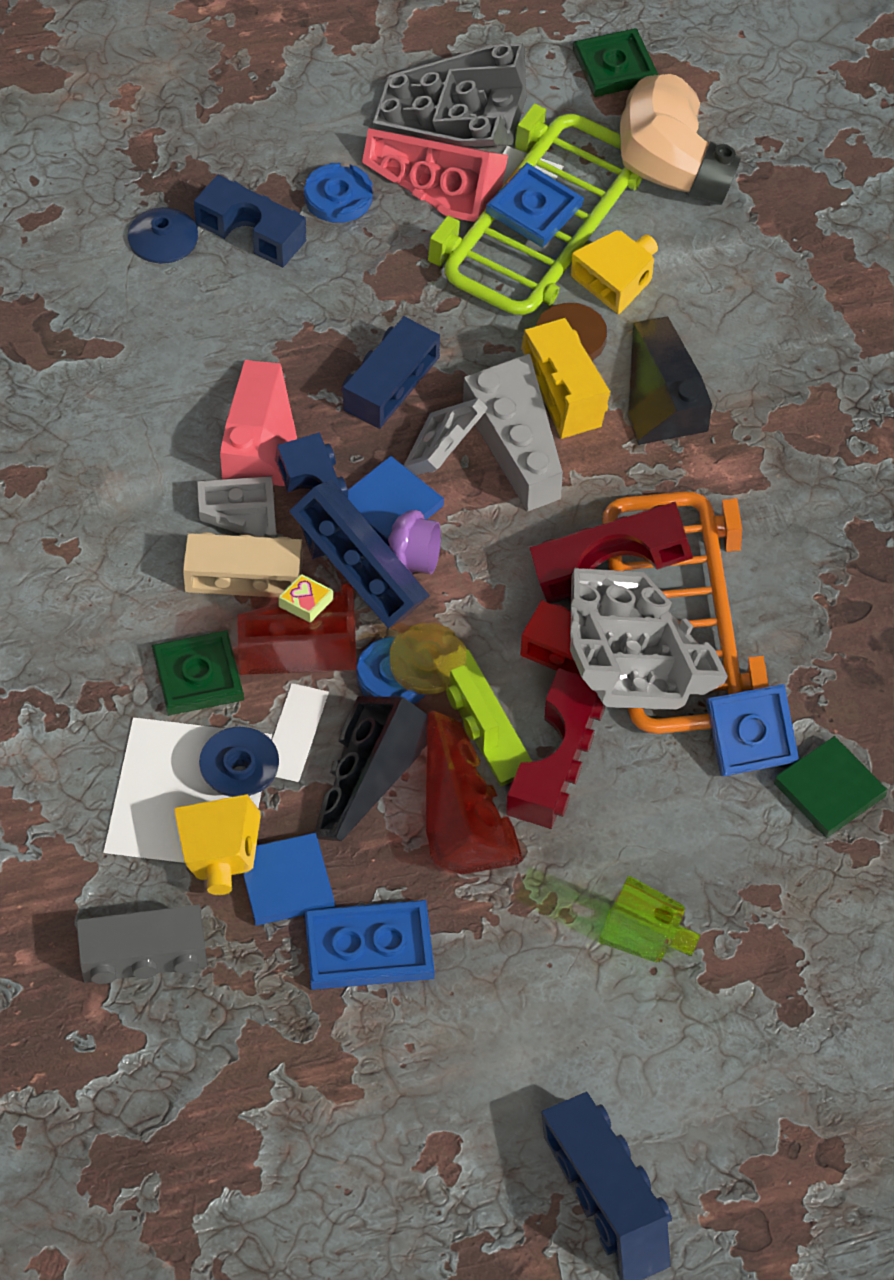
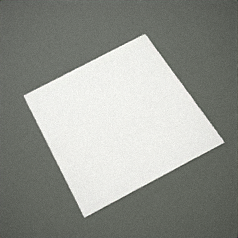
(156, 778)

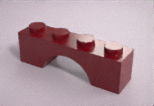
(651, 535)
(541, 785)

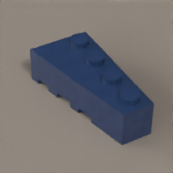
(610, 1186)

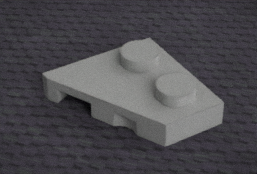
(442, 434)
(239, 505)

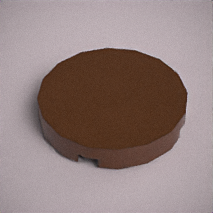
(583, 319)

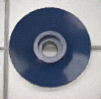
(162, 235)
(239, 748)

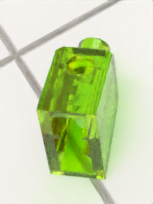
(646, 923)

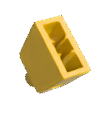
(615, 268)
(219, 839)

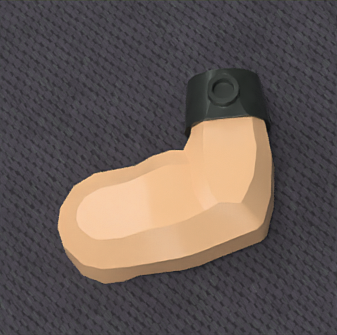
(664, 144)

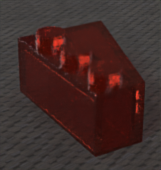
(284, 643)

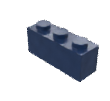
(390, 372)

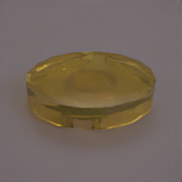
(425, 656)

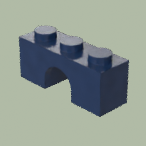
(229, 205)
(305, 465)

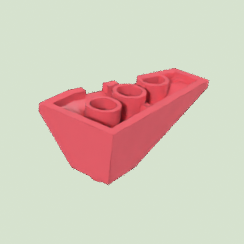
(443, 174)
(257, 423)

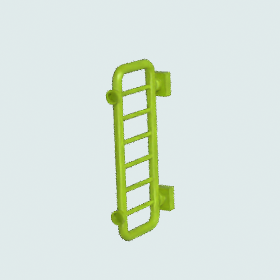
(532, 132)

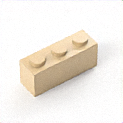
(241, 564)

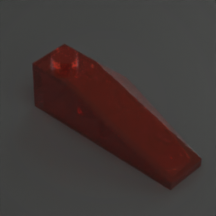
(460, 810)

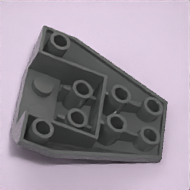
(459, 99)

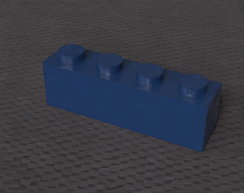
(359, 553)

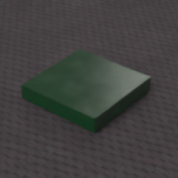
(614, 61)
(197, 672)
(830, 786)

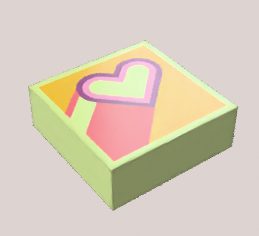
(305, 598)

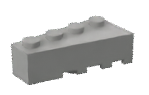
(518, 429)

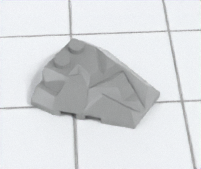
(633, 645)

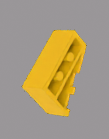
(566, 378)

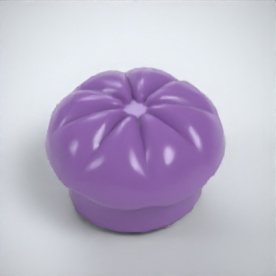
(416, 541)

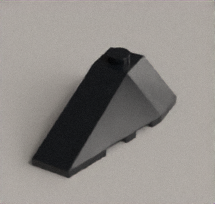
(665, 385)
(379, 746)

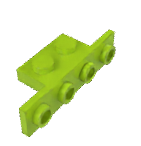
(486, 721)

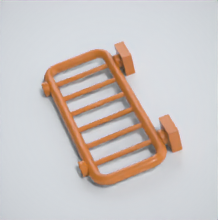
(712, 527)

